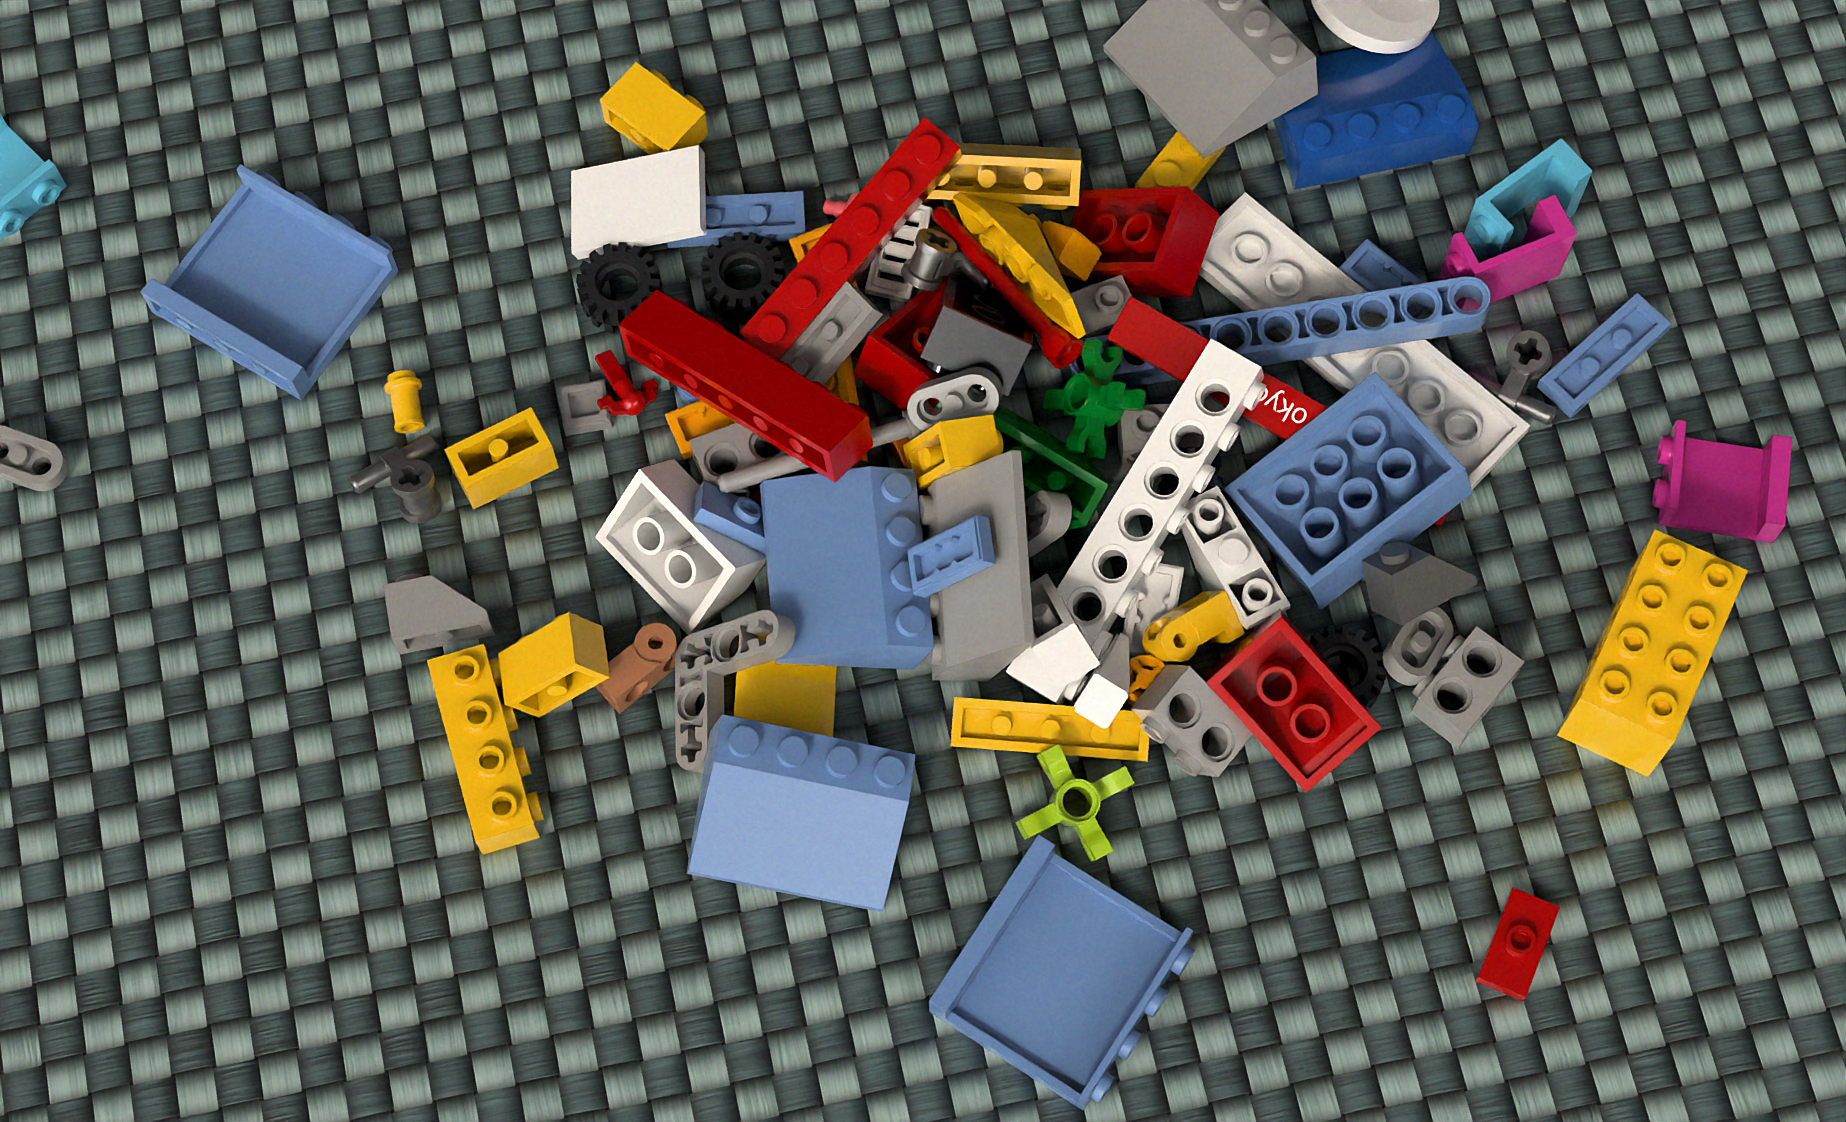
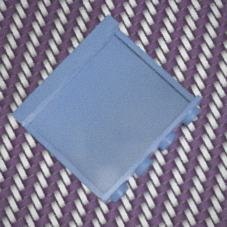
(275, 283)
(1061, 975)

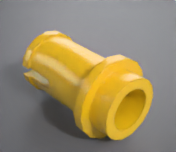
(405, 401)

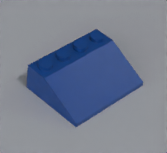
(1377, 115)

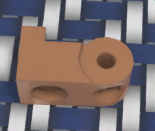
(640, 666)

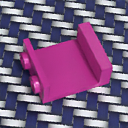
(1536, 261)
(1723, 486)

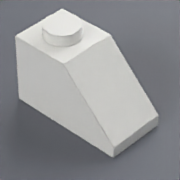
(1057, 636)

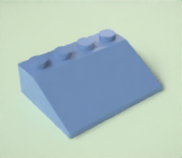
(1347, 488)
(845, 567)
(800, 813)

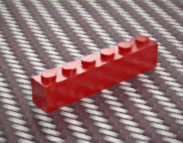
(854, 238)
(747, 385)

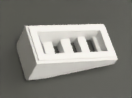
(891, 289)
(1107, 685)

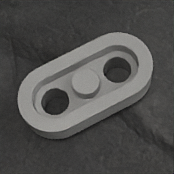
(956, 397)
(27, 456)
(1418, 647)

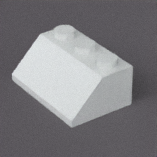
(672, 556)

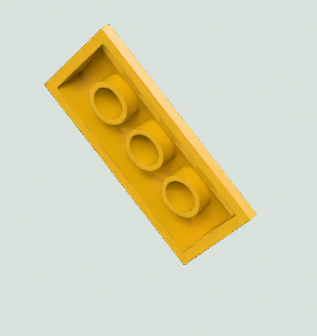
(788, 695)

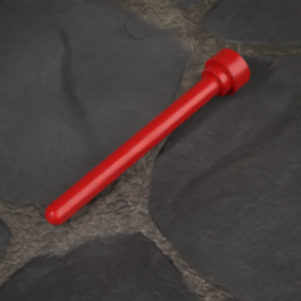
(1058, 344)

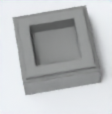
(580, 407)

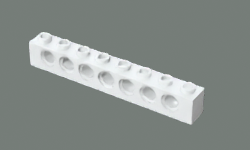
(1214, 371)

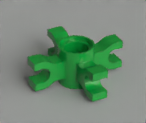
(1094, 399)

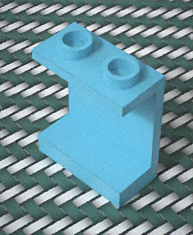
(1550, 173)
(24, 181)

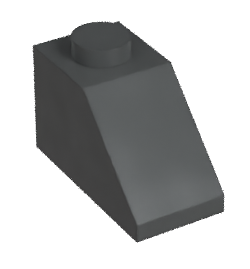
(1410, 582)

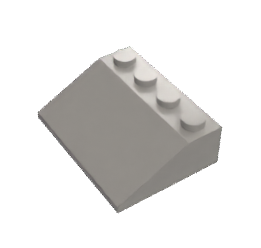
(1214, 66)
(987, 616)

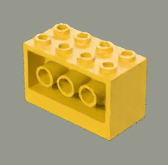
(1652, 653)

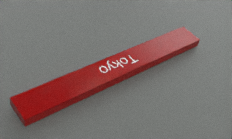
(1176, 351)

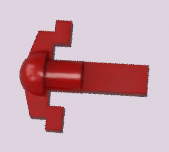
(631, 401)

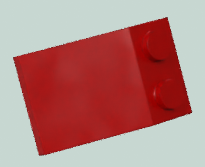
(1147, 237)
(893, 351)
(1292, 700)

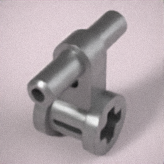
(938, 257)
(1521, 375)
(409, 478)

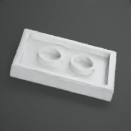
(638, 201)

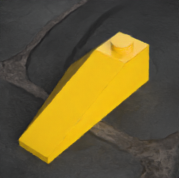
(1021, 250)

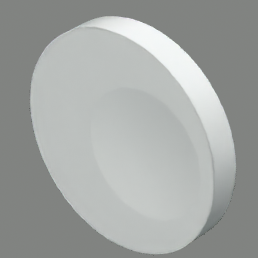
(1379, 24)

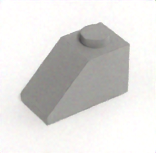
(432, 614)

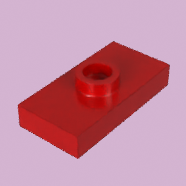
(1517, 944)

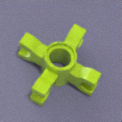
(1062, 779)

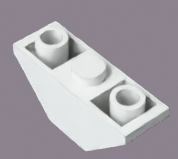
(1230, 560)

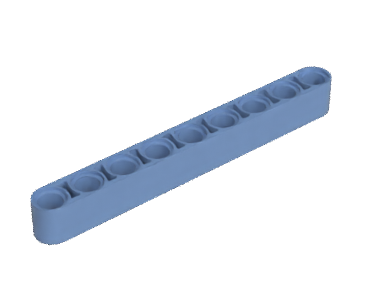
(1344, 312)

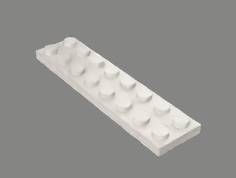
(1269, 266)

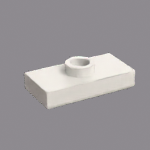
(1156, 598)

